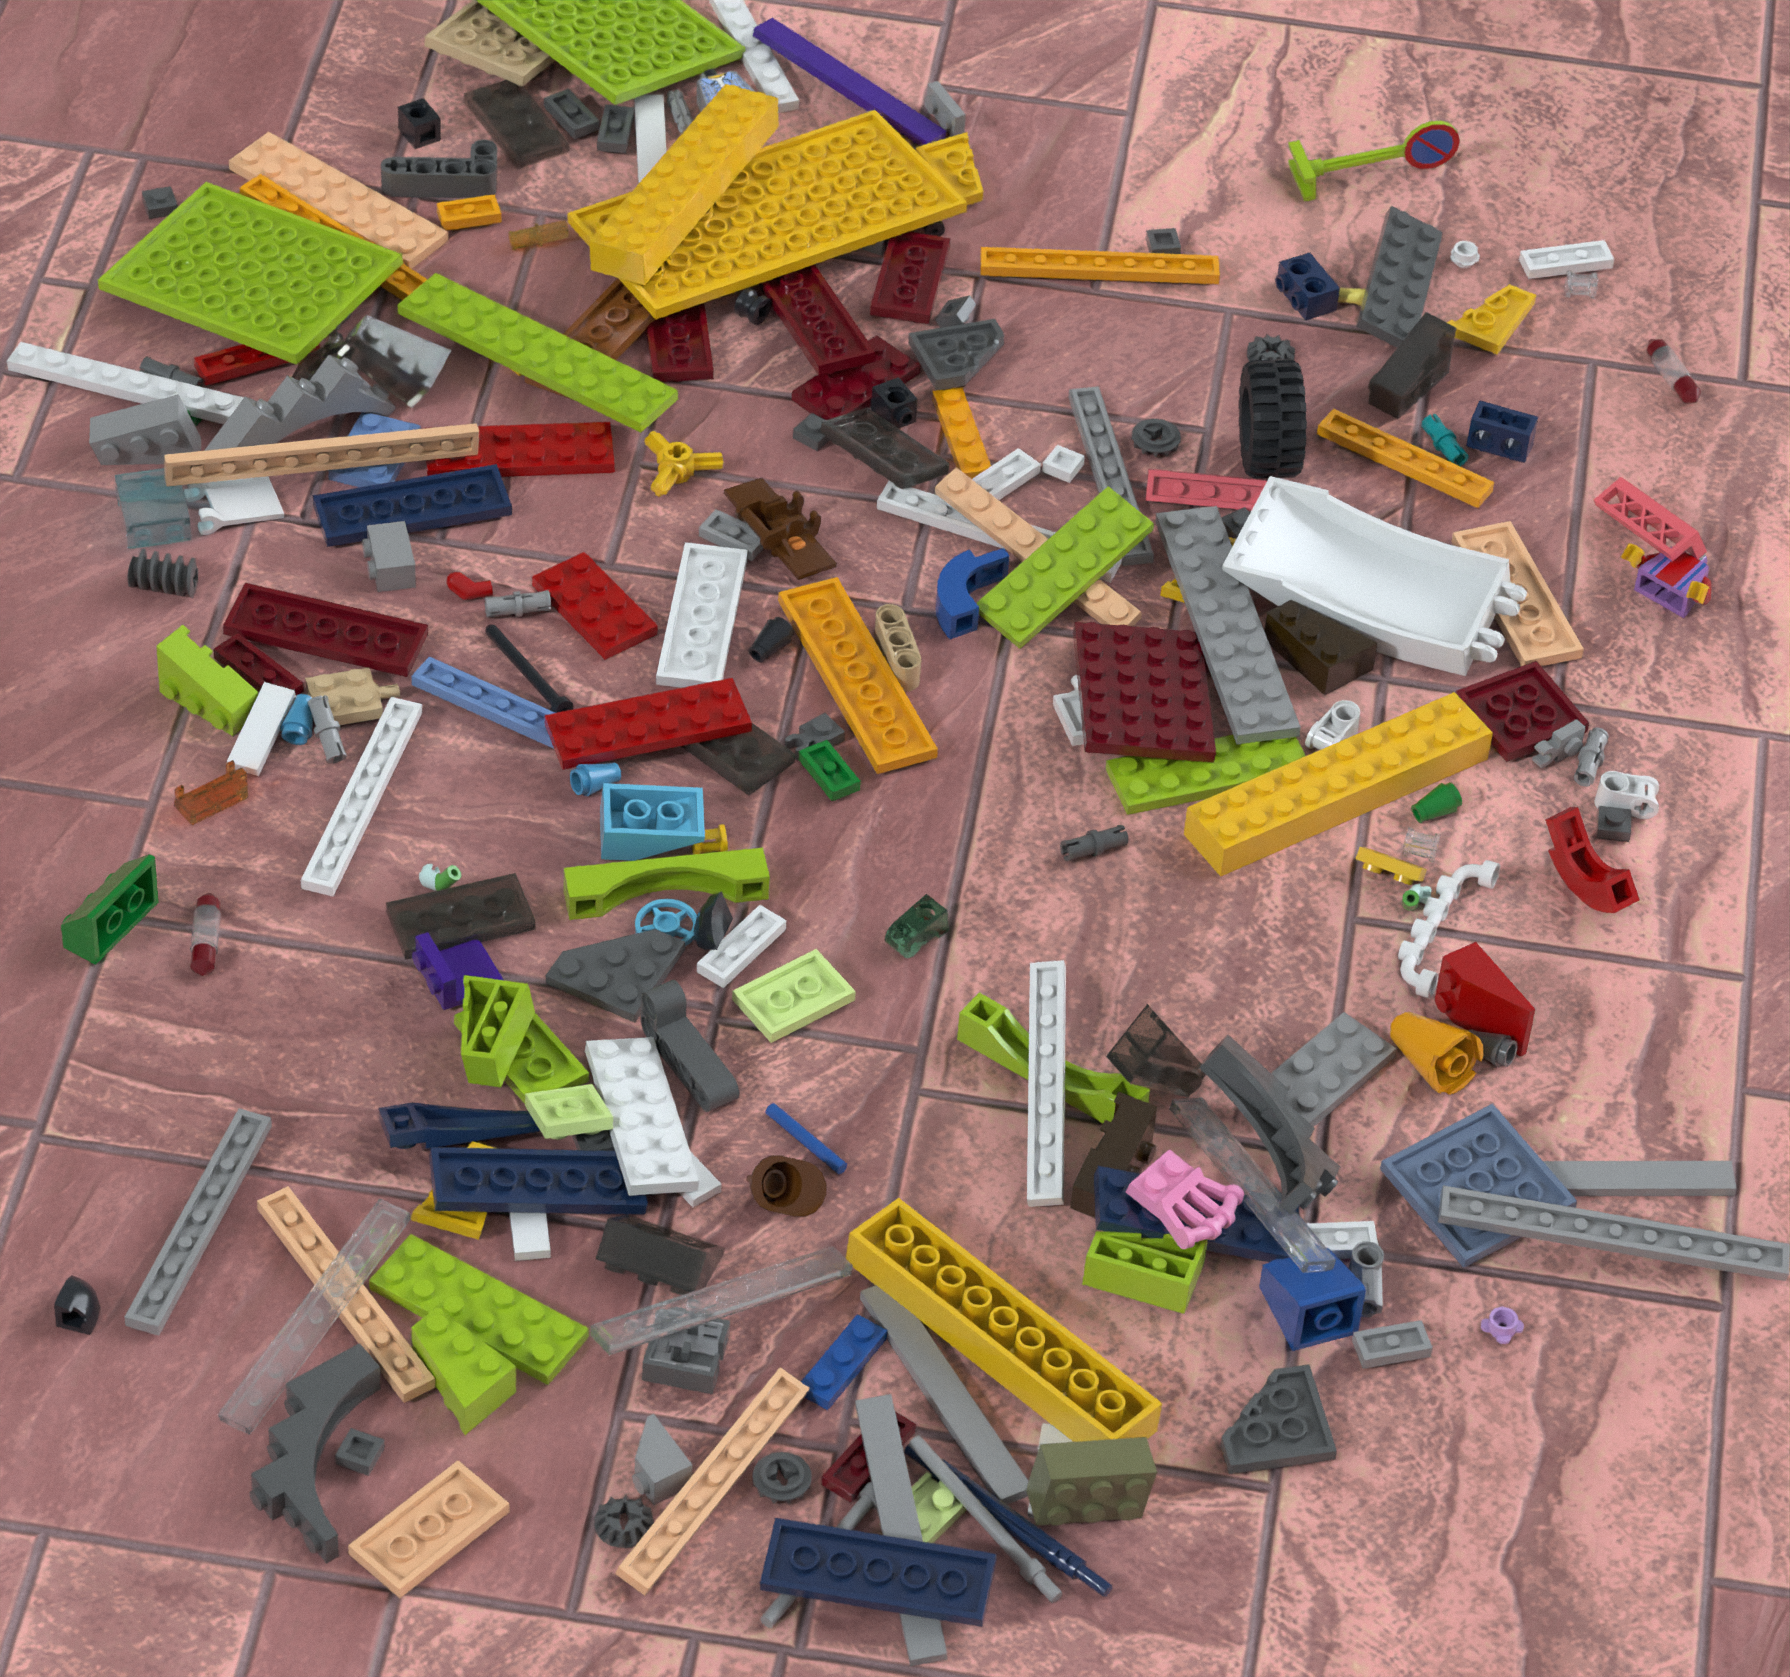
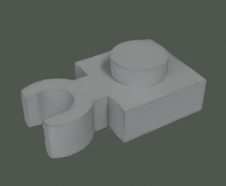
(1564, 743)

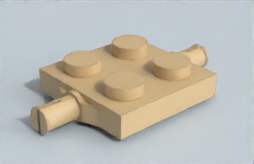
(351, 694)

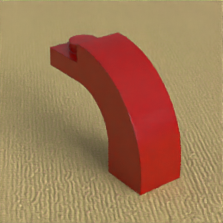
(1583, 870)

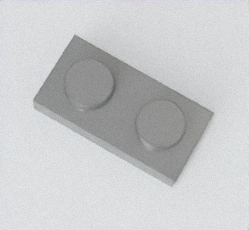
(944, 109)
(730, 533)
(1392, 1344)

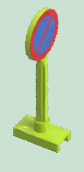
(1423, 148)

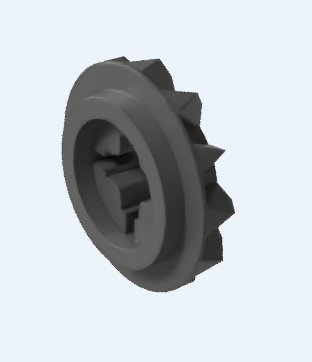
(1257, 349)
(1154, 428)
(791, 1467)
(609, 1527)

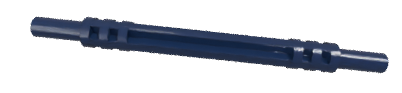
(1027, 1532)

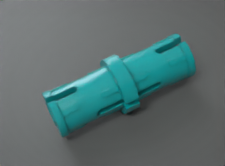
(1444, 440)

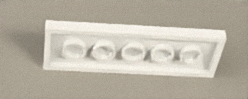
(702, 615)
(644, 1115)

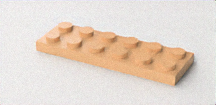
(1540, 627)

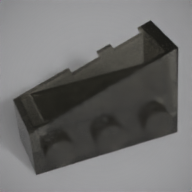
(395, 358)

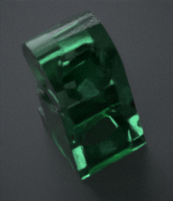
(917, 927)

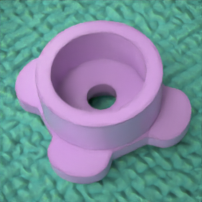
(1502, 1317)

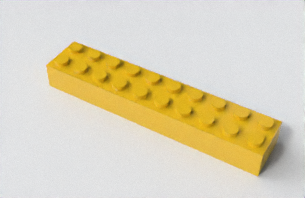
(684, 184)
(1337, 783)
(999, 1328)

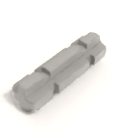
(679, 110)

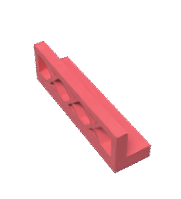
(1203, 489)
(1655, 515)

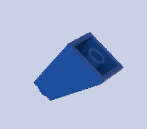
(1312, 1304)

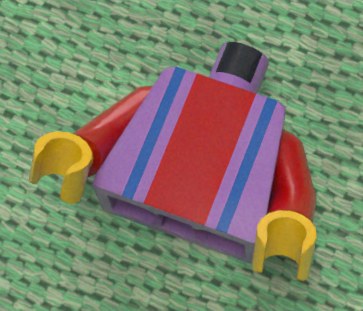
(1670, 582)

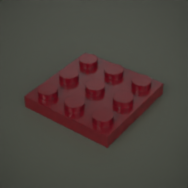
(1520, 709)

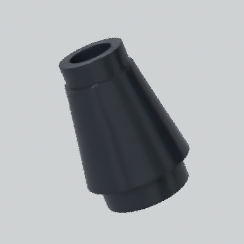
(771, 639)

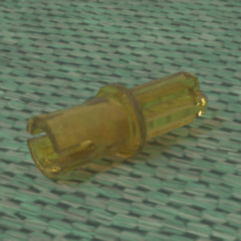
(538, 234)

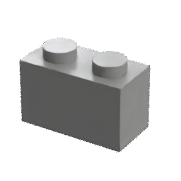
(390, 556)

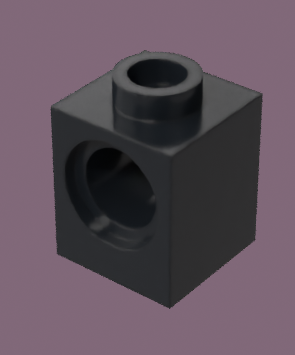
(419, 123)
(894, 402)

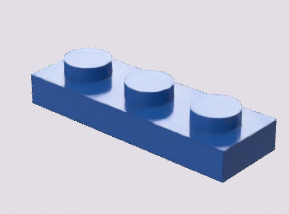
(843, 1361)

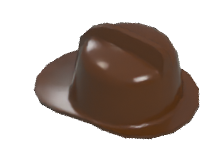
(788, 1186)

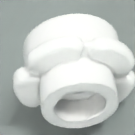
(1465, 254)

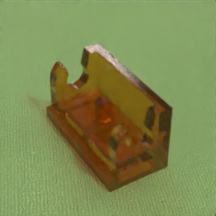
(213, 796)

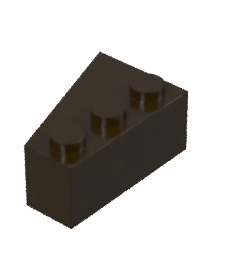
(1318, 646)
(1123, 1147)

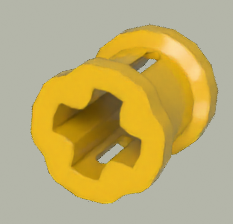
(719, 844)

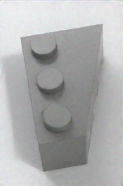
(144, 433)

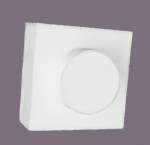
(1063, 463)

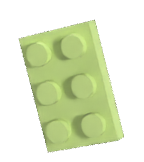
(793, 995)

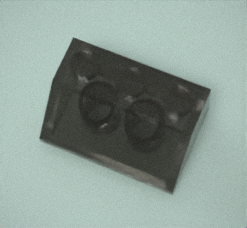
(658, 1254)

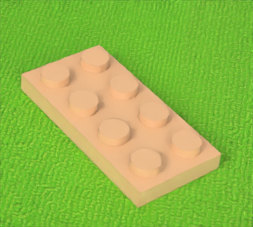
(428, 1529)

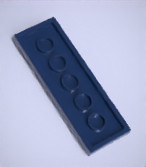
(419, 501)
(530, 1181)
(1121, 1213)
(878, 1572)

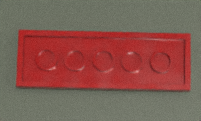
(538, 450)
(647, 723)

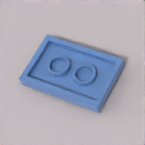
(378, 474)

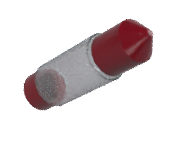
(1673, 371)
(205, 934)

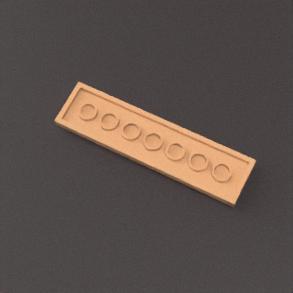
(341, 198)

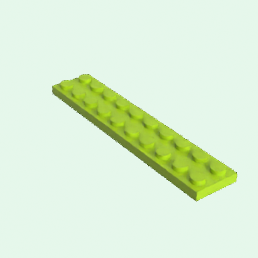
(538, 352)

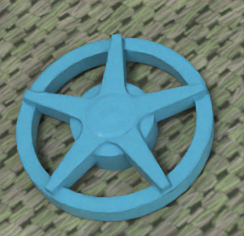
(667, 921)

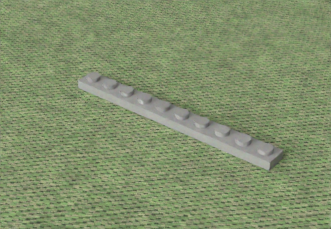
(1614, 1233)

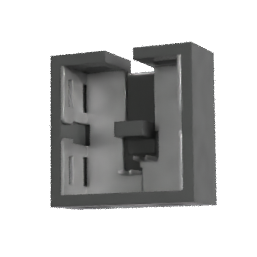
(688, 1357)

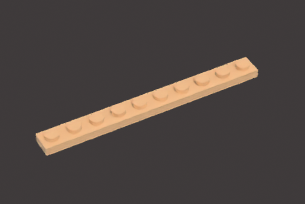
(321, 454)

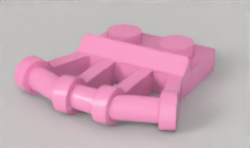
(1172, 1181)

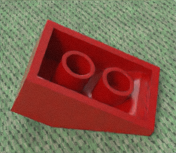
(1482, 997)

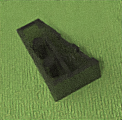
(1413, 367)
(1155, 1057)

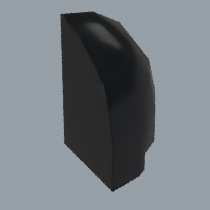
(712, 922)
(77, 1306)

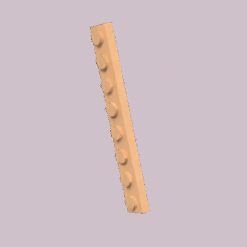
(1023, 539)
(362, 1314)
(711, 1481)

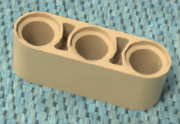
(898, 645)

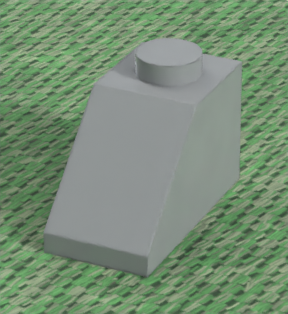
(659, 1463)

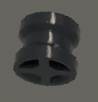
(752, 306)

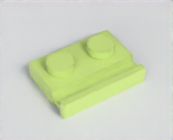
(935, 1507)

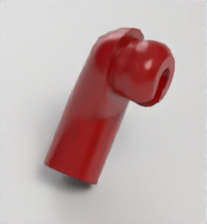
(466, 588)

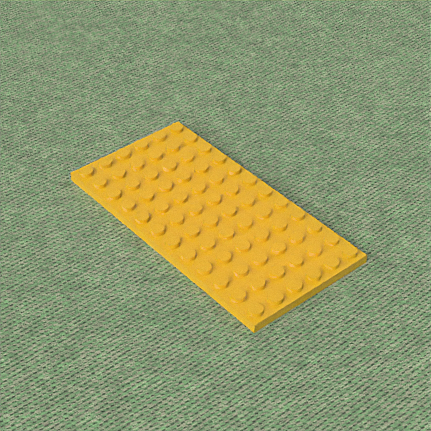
(793, 210)

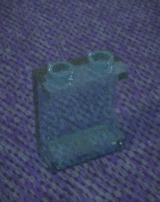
(152, 510)

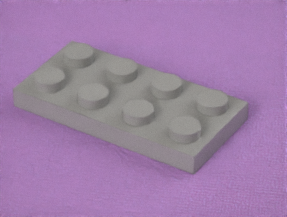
(1332, 1067)

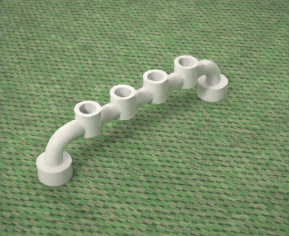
(1437, 911)

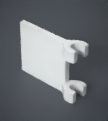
(235, 502)

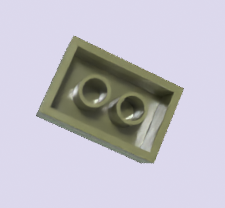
(1091, 1481)

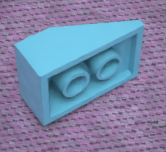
(649, 820)

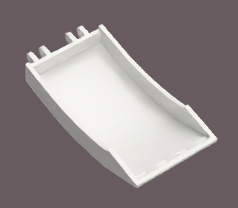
(1384, 582)

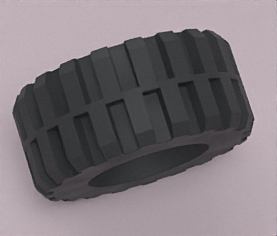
(1272, 418)

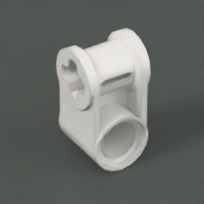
(1335, 725)
(1628, 792)

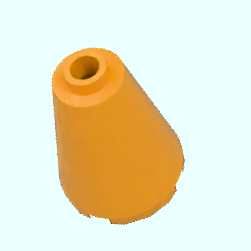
(1437, 1050)

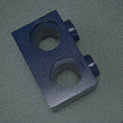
(1307, 286)
(1502, 431)

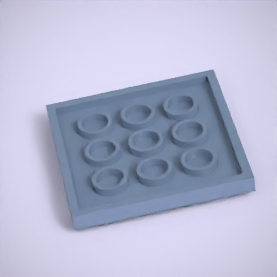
(1474, 1155)

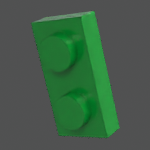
(829, 770)

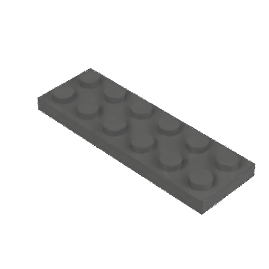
(1399, 277)

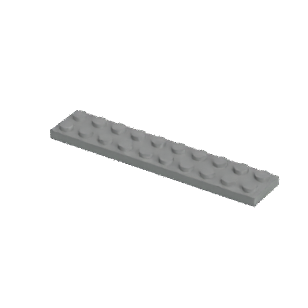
(1227, 627)

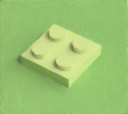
(569, 1111)

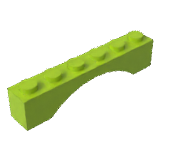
(599, 888)
(999, 1036)

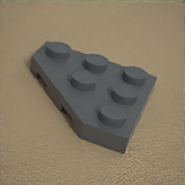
(956, 352)
(617, 970)
(1280, 1425)

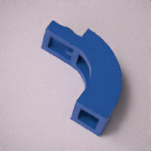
(961, 576)

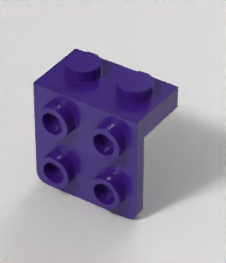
(446, 968)

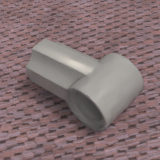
(1369, 1275)

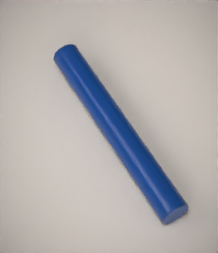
(806, 1138)

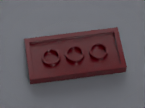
(910, 277)
(680, 346)
(852, 388)

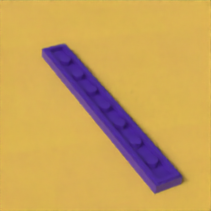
(847, 82)

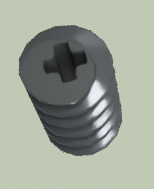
(163, 574)

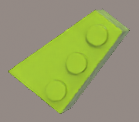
(201, 684)
(493, 1027)
(1144, 1268)
(465, 1368)

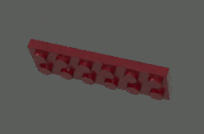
(818, 321)
(326, 629)

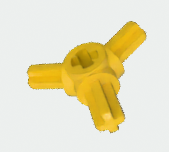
(677, 462)

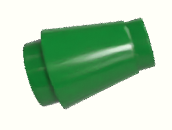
(1437, 803)

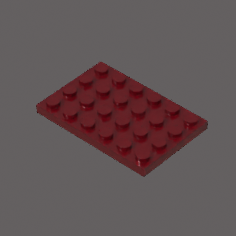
(1143, 692)

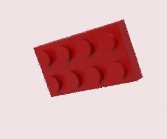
(595, 605)

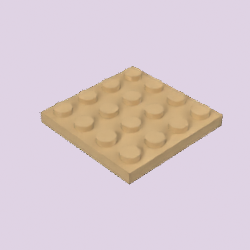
(489, 44)

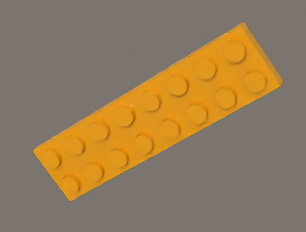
(857, 675)

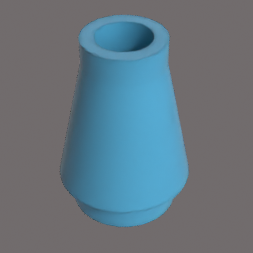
(298, 722)
(590, 777)

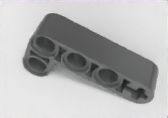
(442, 176)
(684, 1047)

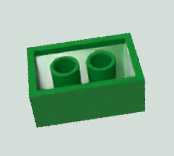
(112, 910)

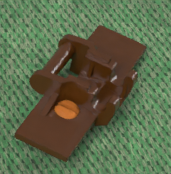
(790, 532)

